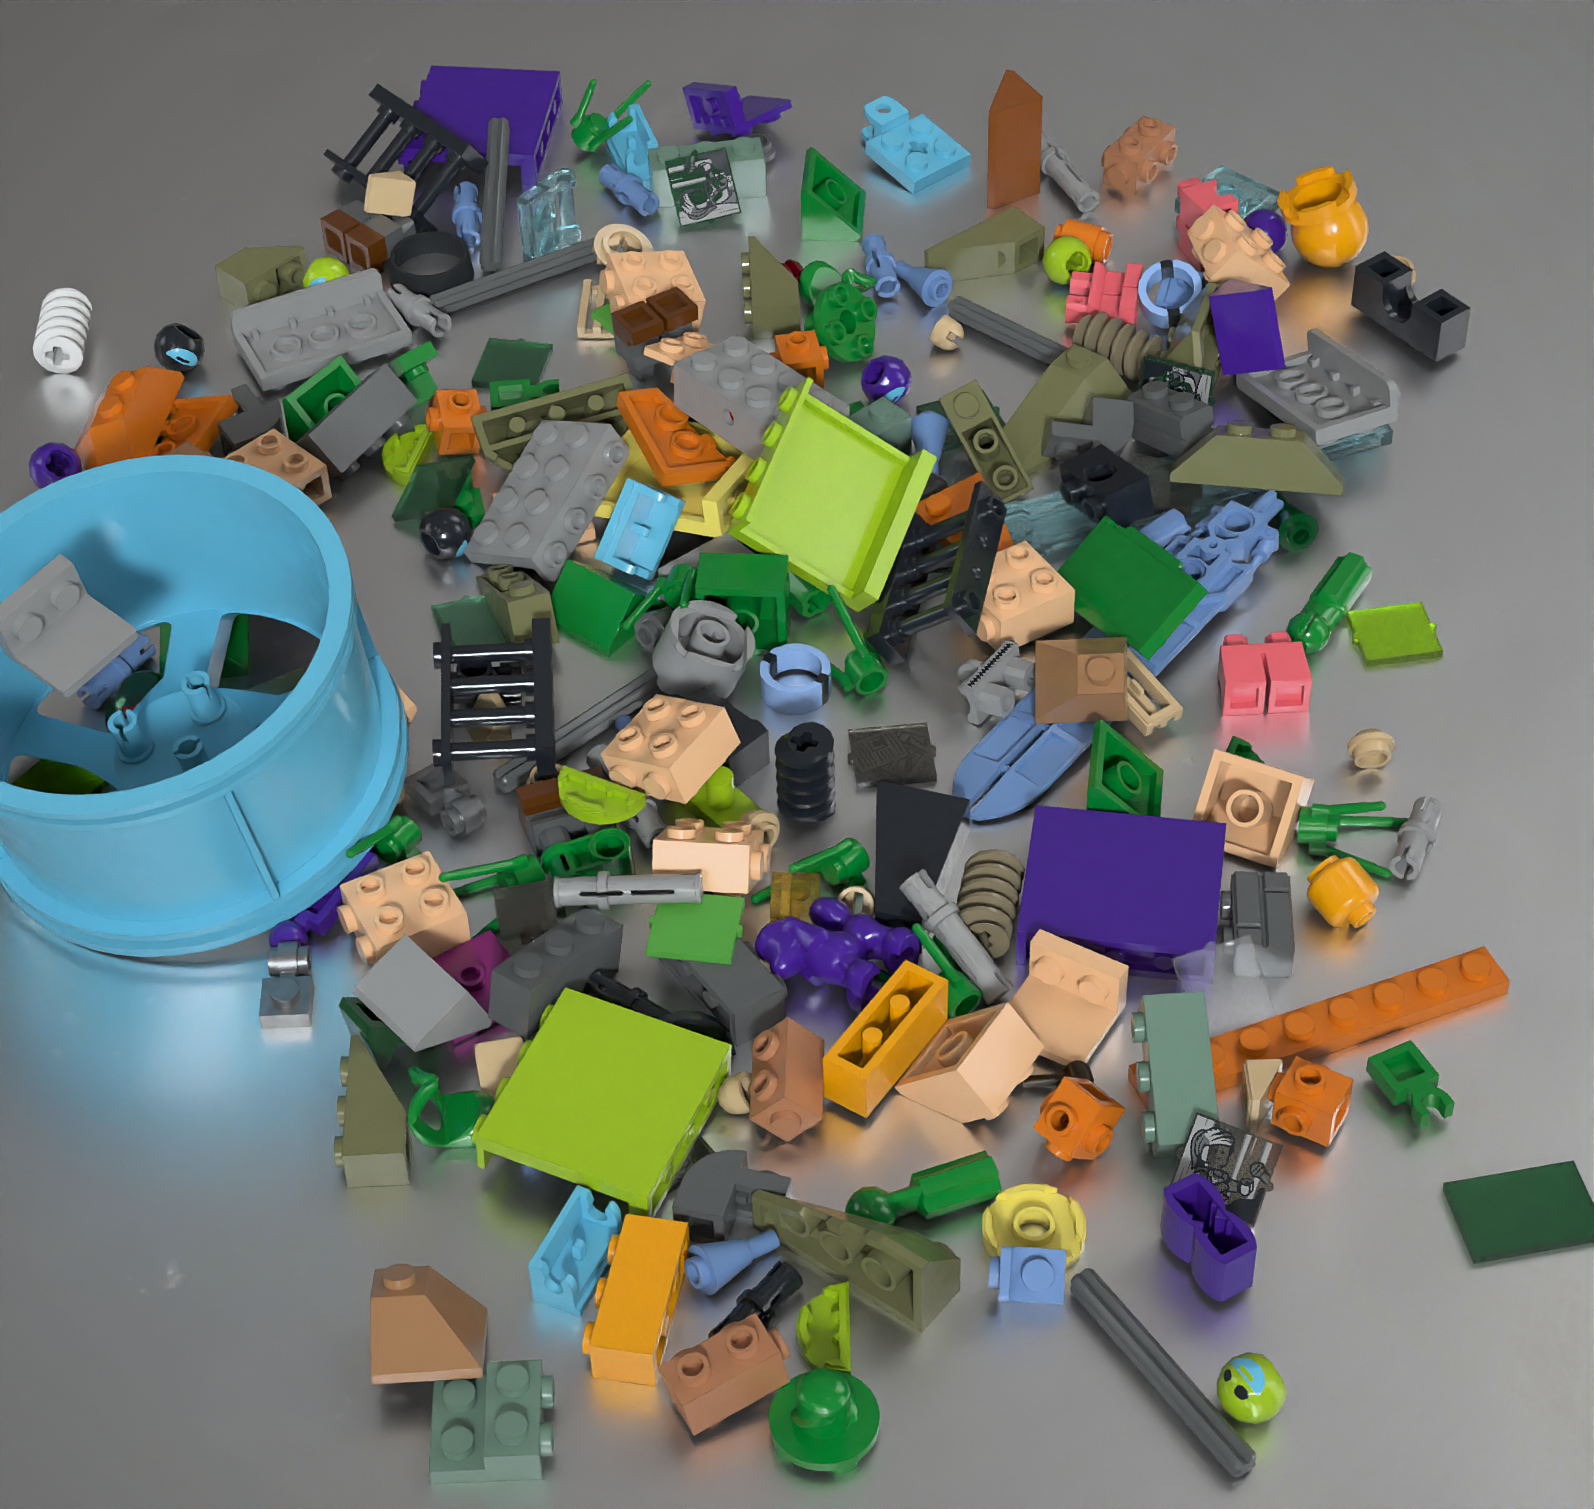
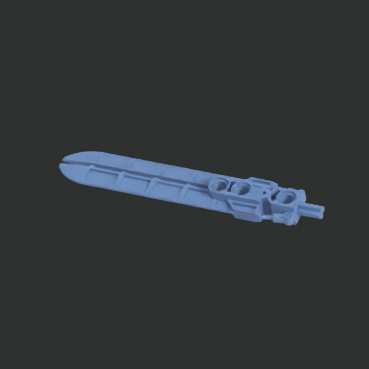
(1030, 756)

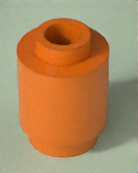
(1092, 235)

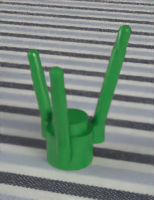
(593, 129)
(676, 588)
(863, 665)
(1322, 822)
(391, 842)
(837, 865)
(510, 872)
(962, 993)

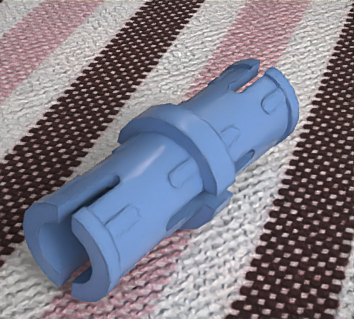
(629, 189)
(467, 214)
(880, 265)
(108, 679)

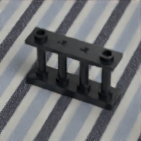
(412, 126)
(897, 609)
(535, 714)

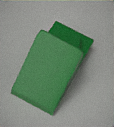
(413, 371)

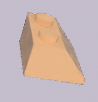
(1256, 804)
(973, 1064)

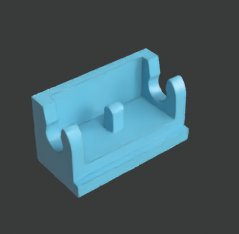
(630, 145)
(639, 529)
(574, 1253)

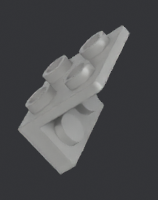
(60, 629)

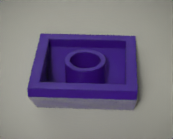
(1246, 328)

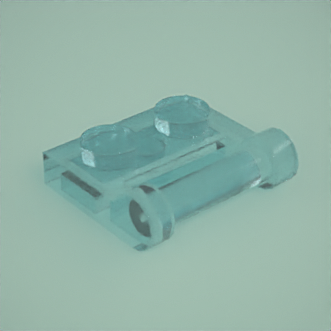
(539, 215)

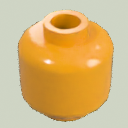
(1342, 892)

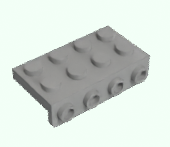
(311, 327)
(1325, 391)
(549, 497)

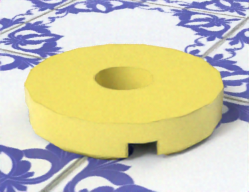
(1034, 1205)

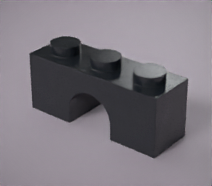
(1430, 325)

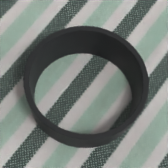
(429, 243)

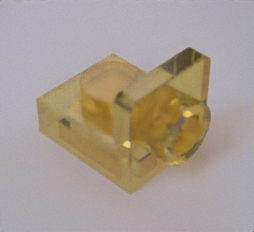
(792, 893)

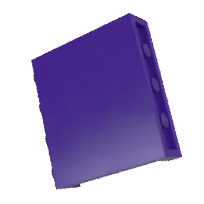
(470, 96)
(1122, 886)

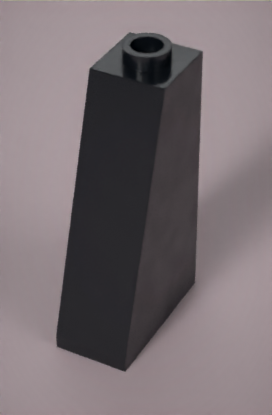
(912, 834)

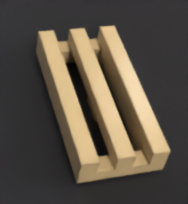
(587, 292)
(1140, 708)

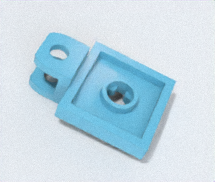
(894, 137)

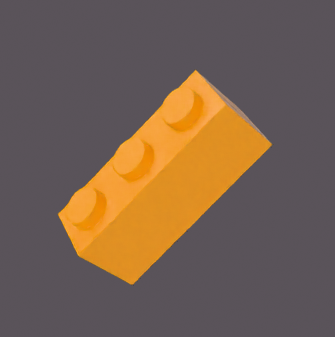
(885, 1038)
(637, 1300)

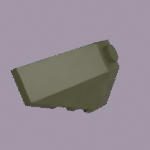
(1063, 397)
(880, 1261)

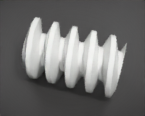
(62, 330)

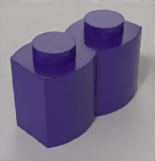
(1208, 1237)

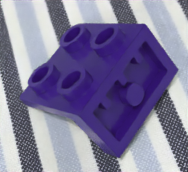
(724, 111)

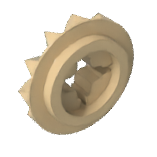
(610, 236)

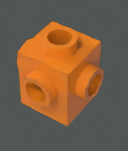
(803, 354)
(451, 421)
(1310, 1100)
(1078, 1119)

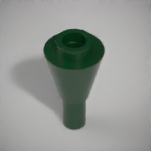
(1295, 527)

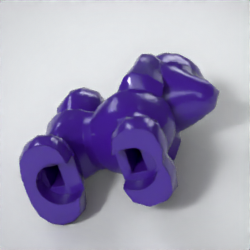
(836, 948)

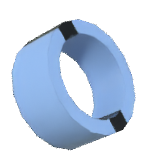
(1158, 271)
(795, 699)

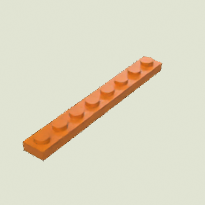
(1356, 1016)

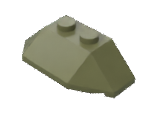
(1195, 336)
(508, 430)
(1259, 460)

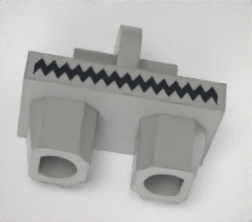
(991, 682)

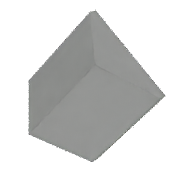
(419, 998)

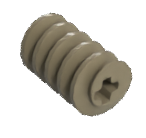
(1117, 343)
(990, 898)

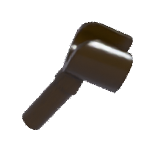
(1074, 1069)

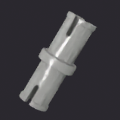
(419, 310)
(1416, 838)

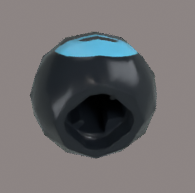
(179, 348)
(445, 532)

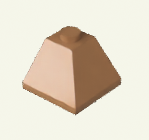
(1081, 680)
(424, 1327)

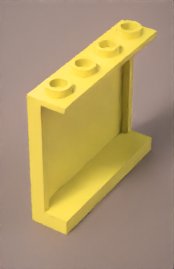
(706, 502)

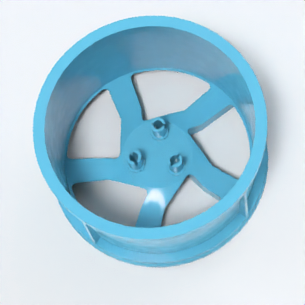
(226, 796)

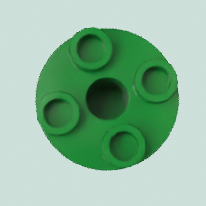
(844, 322)
(824, 1420)

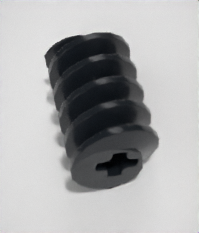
(806, 773)

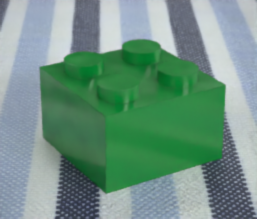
(752, 588)

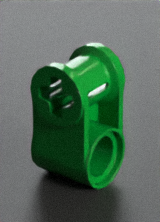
(585, 856)

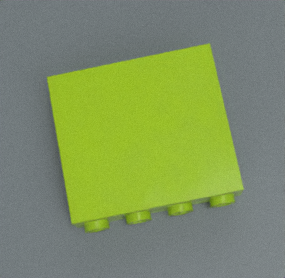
(829, 498)
(606, 1100)

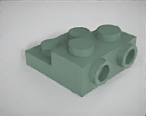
(492, 1425)

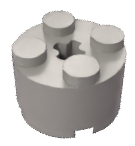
(702, 650)

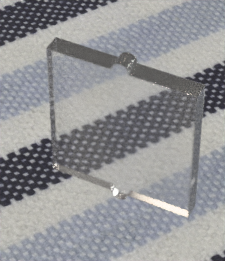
(1231, 982)

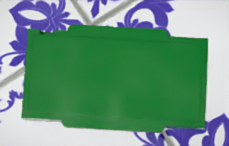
(1130, 586)

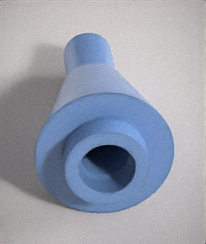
(929, 283)
(929, 433)
(716, 1263)

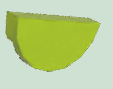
(405, 452)
(597, 799)
(825, 1329)

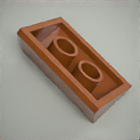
(1014, 142)

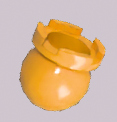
(1325, 217)

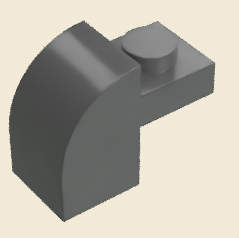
(251, 420)
(1104, 423)
(719, 1191)

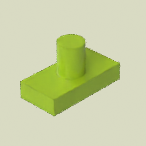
(719, 800)

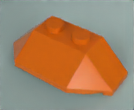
(128, 416)

